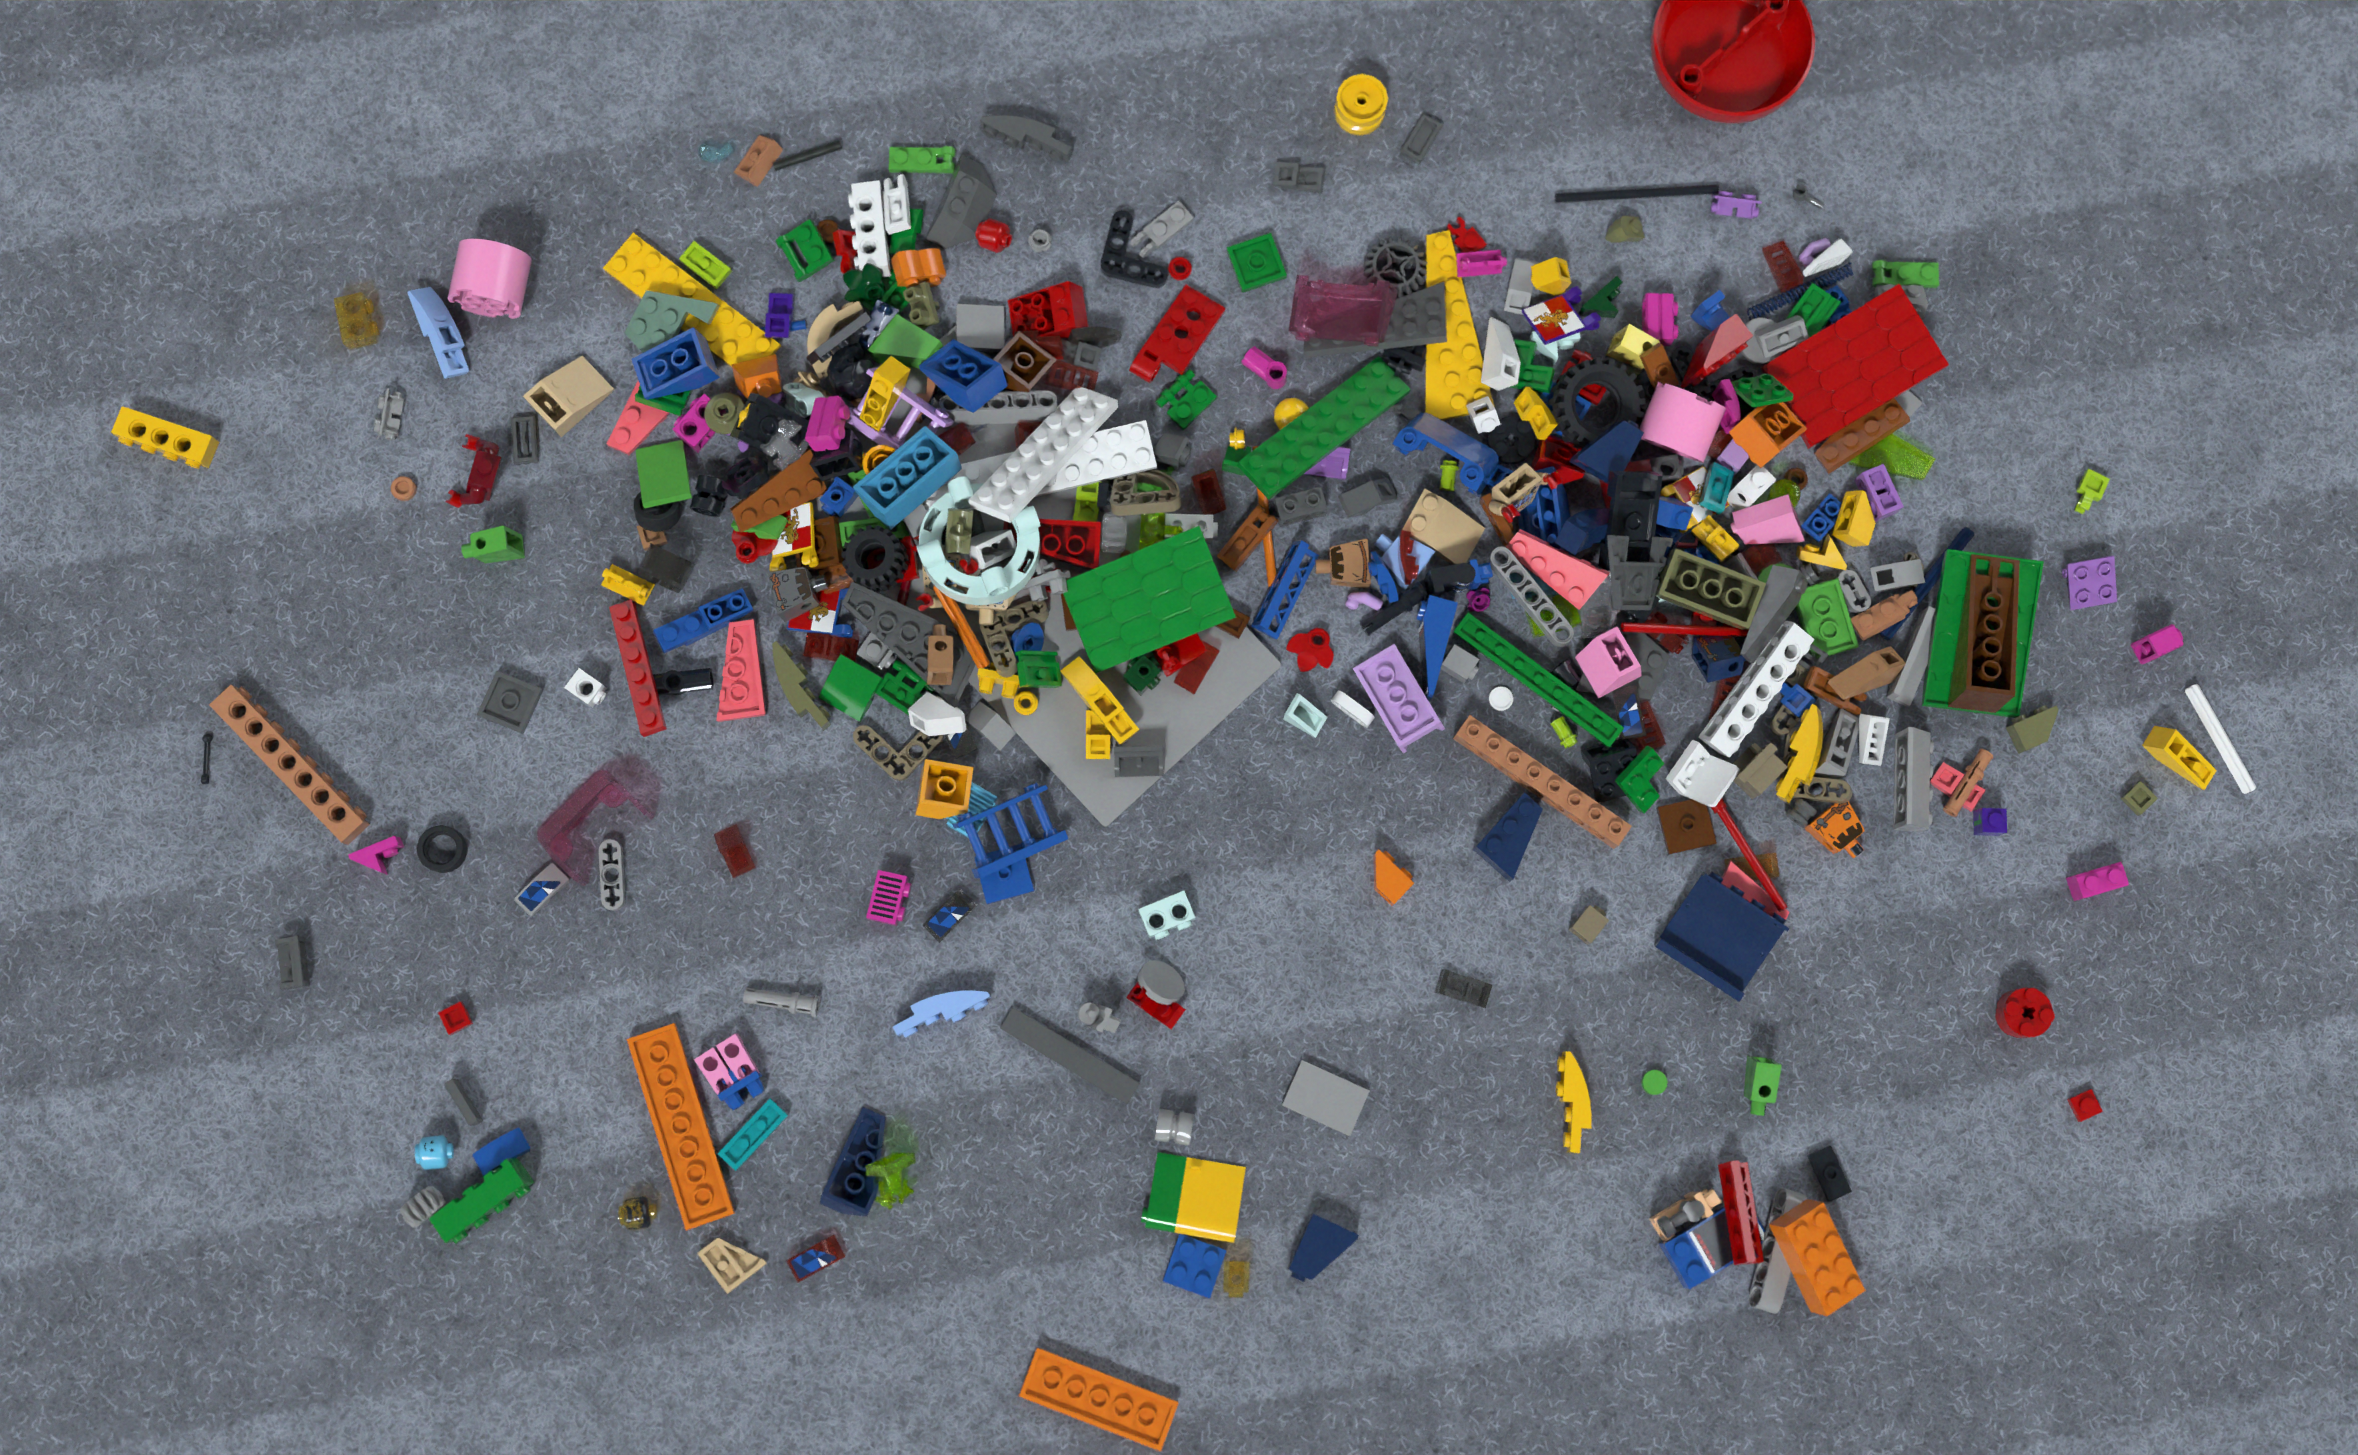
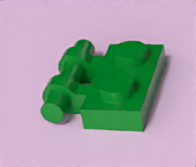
(1191, 404)
(898, 693)

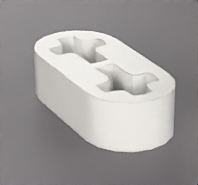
(1352, 708)

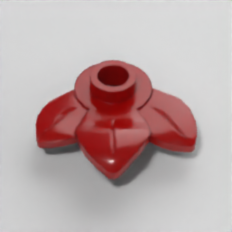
(749, 540)
(1310, 653)

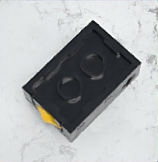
(760, 422)

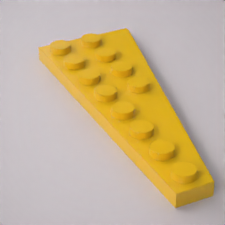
(1453, 366)

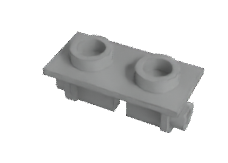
(389, 405)

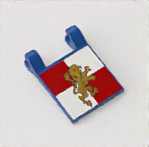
(824, 617)

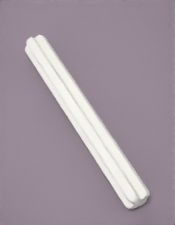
(2220, 738)

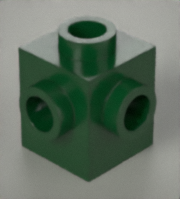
(1139, 682)

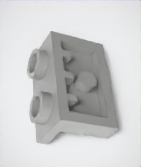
(875, 652)

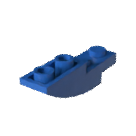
(704, 621)

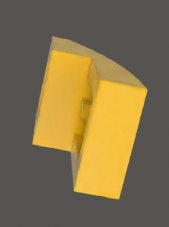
(1534, 410)
(1096, 738)

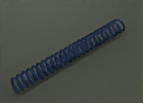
(1830, 282)

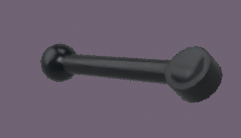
(207, 738)

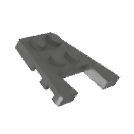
(1635, 582)
(1650, 657)

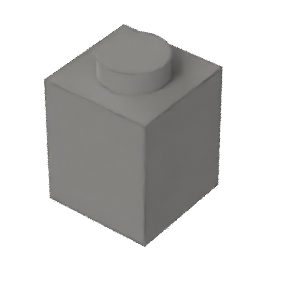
(1460, 664)

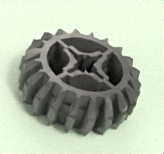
(1411, 258)

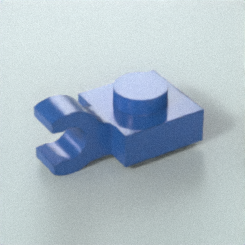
(1796, 699)

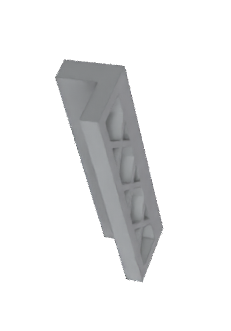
(1916, 660)

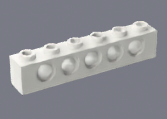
(1744, 692)

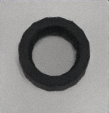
(656, 523)
(426, 838)

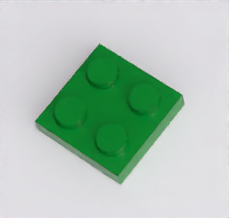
(1256, 262)

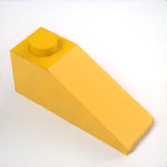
(2179, 755)

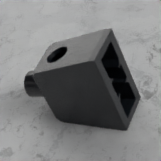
(838, 462)

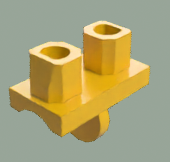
(1715, 538)
(989, 677)

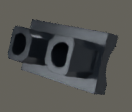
(1402, 360)

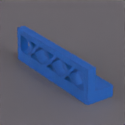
(1280, 588)

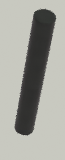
(807, 155)

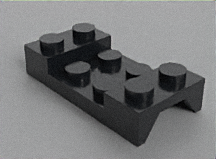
(1632, 512)

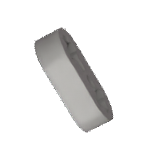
(1857, 588)

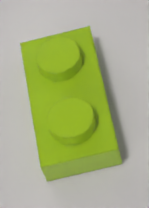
(705, 265)

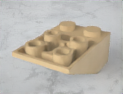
(568, 395)

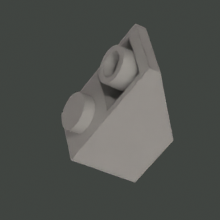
(1897, 575)

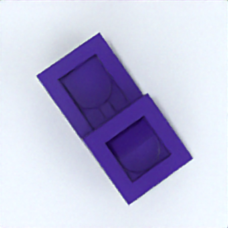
(779, 315)

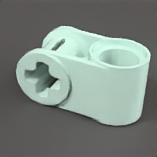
(800, 398)

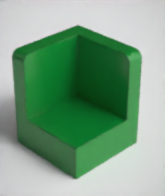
(1231, 459)

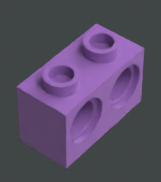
(1880, 492)

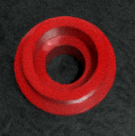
(1180, 261)

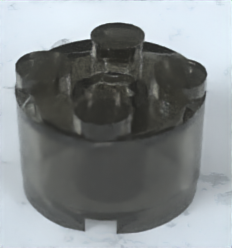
(665, 566)

